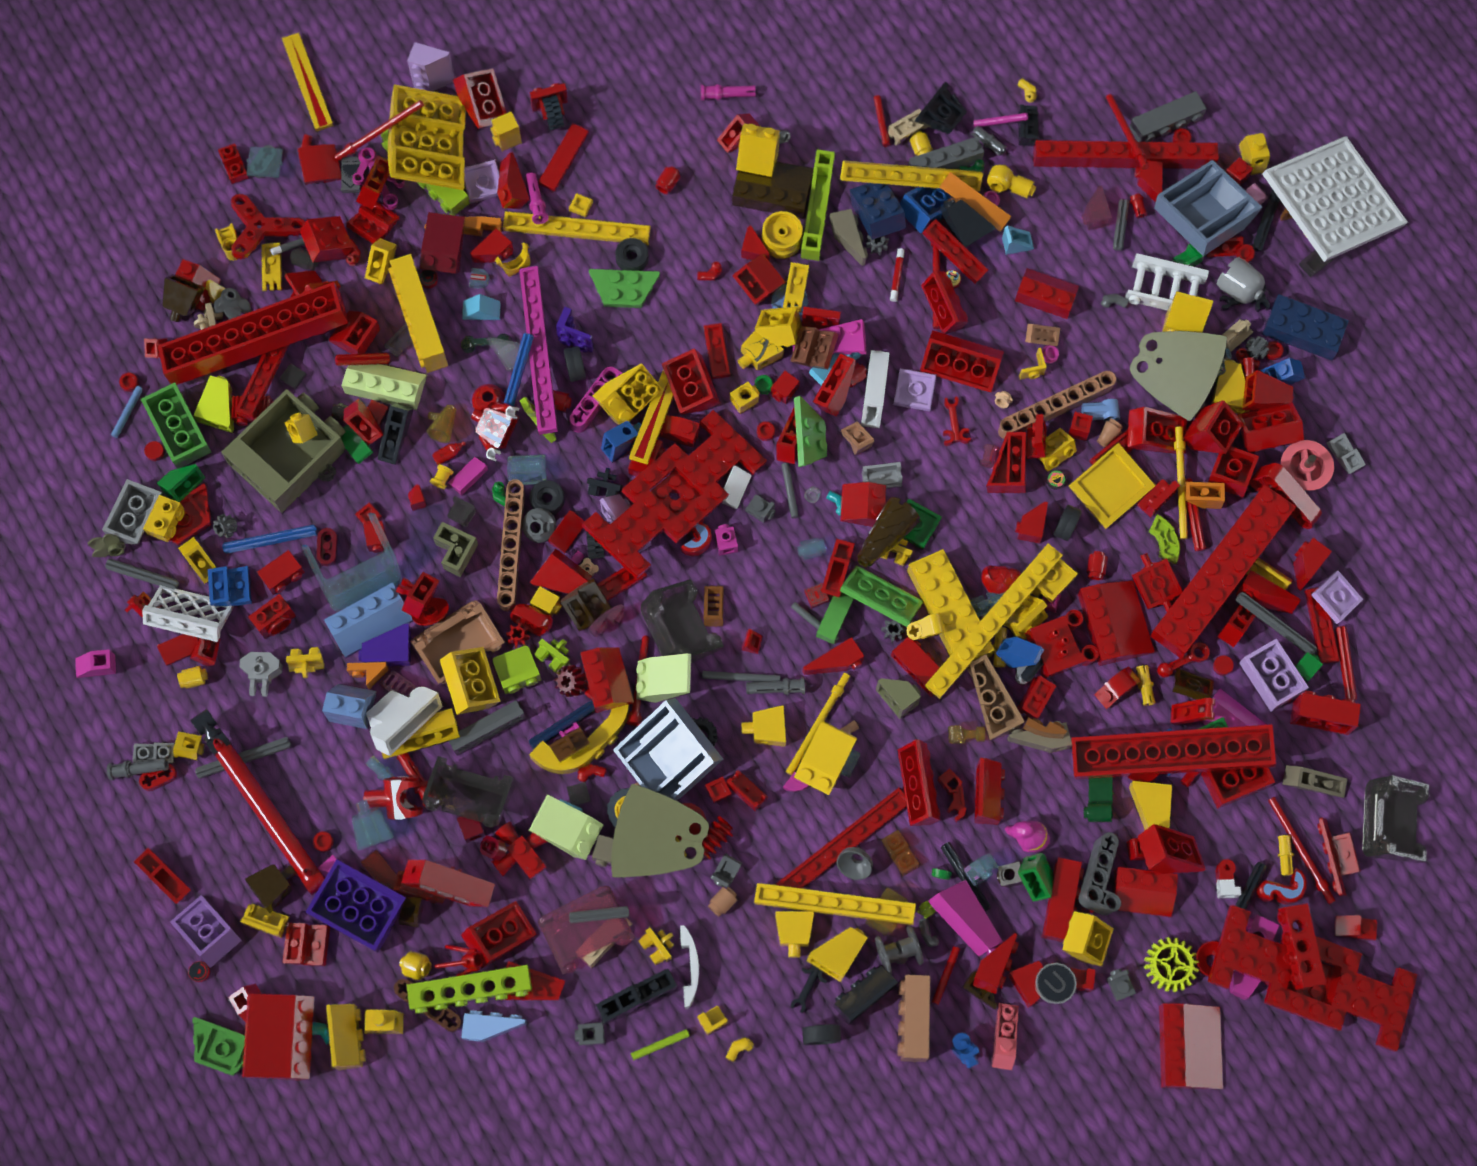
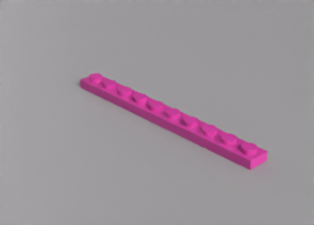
(539, 351)

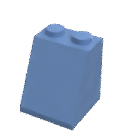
(348, 705)

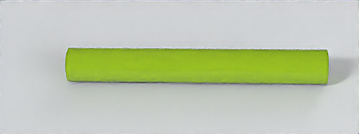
(660, 1044)

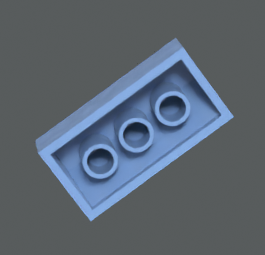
(367, 619)

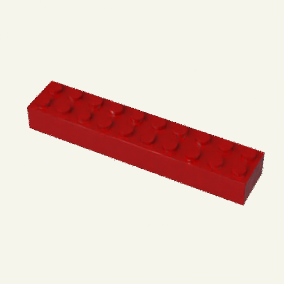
(252, 334)
(1223, 571)
(1173, 752)

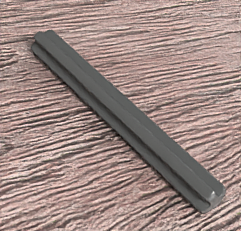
(1275, 623)
(246, 756)

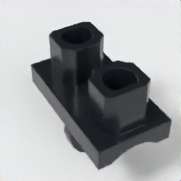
(595, 484)

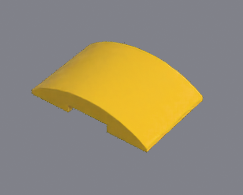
(428, 142)

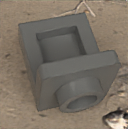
(726, 871)

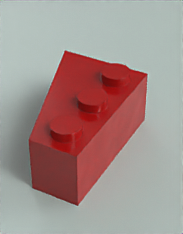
(1010, 467)

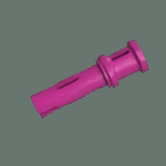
(718, 92)
(536, 205)

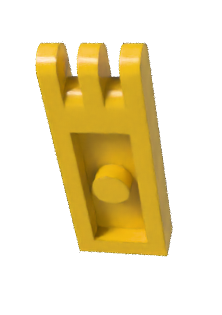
(271, 267)
(796, 285)

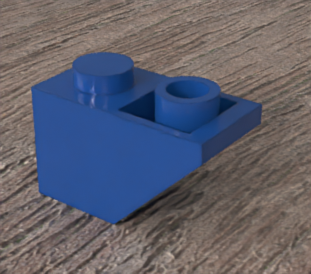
(1287, 371)
(1019, 652)

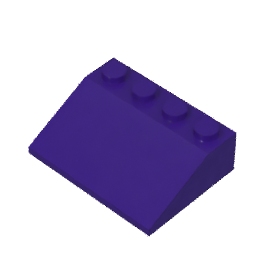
(356, 906)

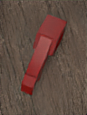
(958, 796)

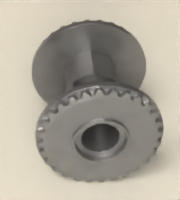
(899, 951)

